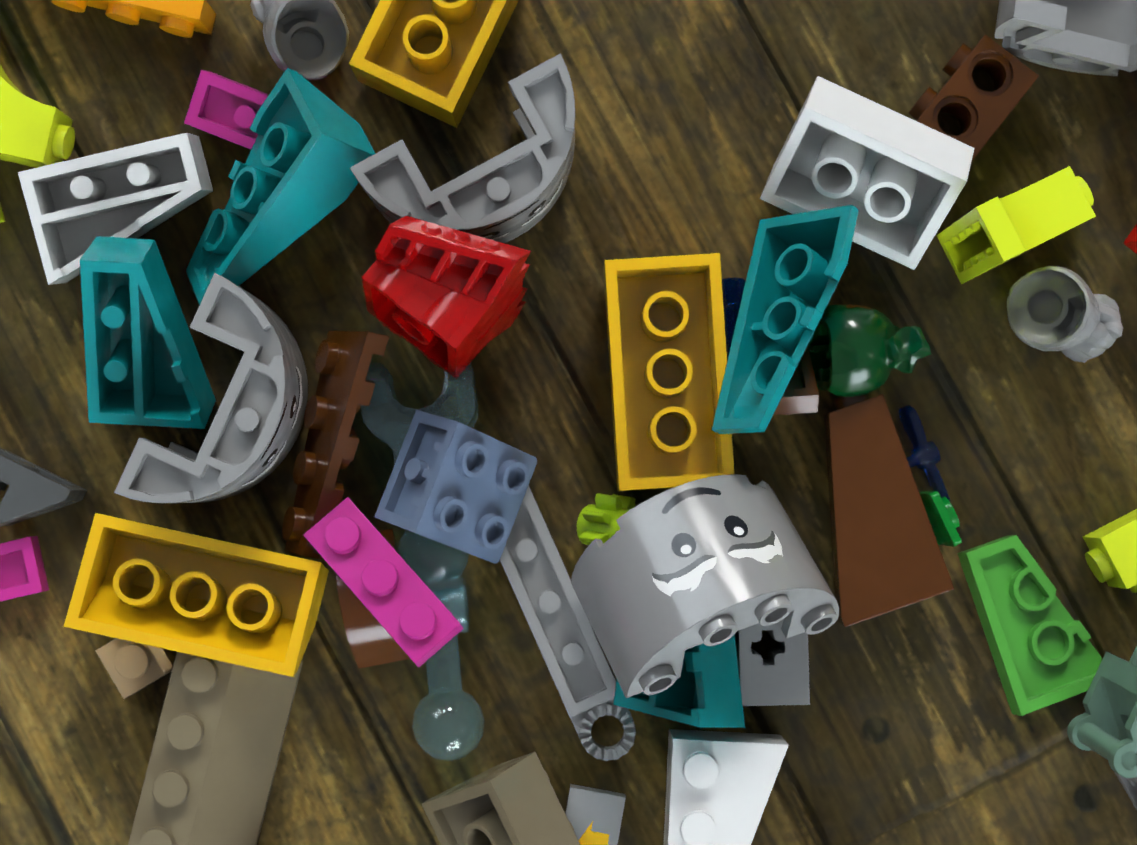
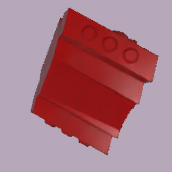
(444, 289)

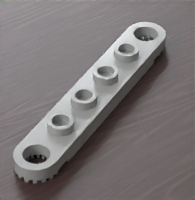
(563, 630)

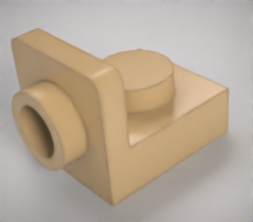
(135, 664)

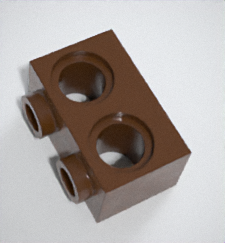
(976, 110)

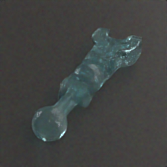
(447, 719)

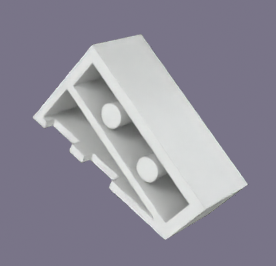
(110, 196)
(718, 785)

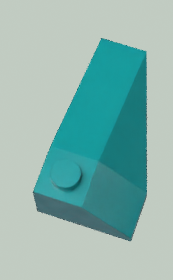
(783, 300)

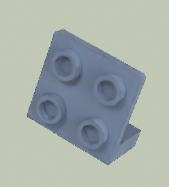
(456, 486)

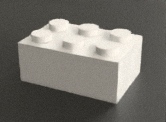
(874, 159)

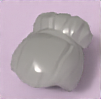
(303, 34)
(1060, 313)

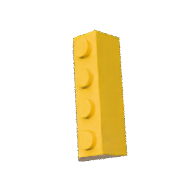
(196, 595)

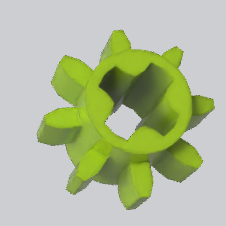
(599, 519)

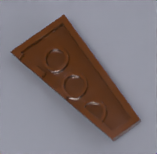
(331, 438)

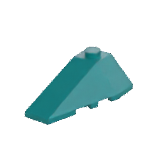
(286, 185)

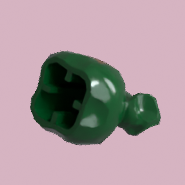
(859, 348)

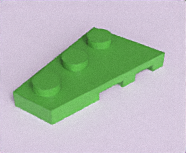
(1030, 633)

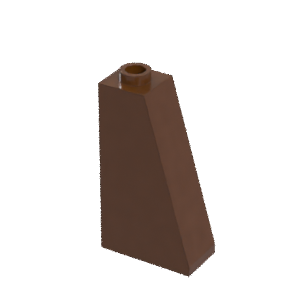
(878, 521)

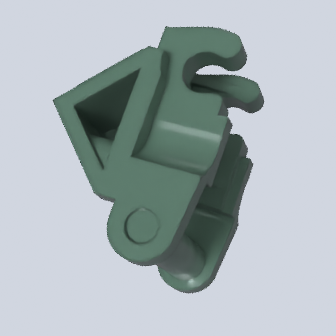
(1110, 715)

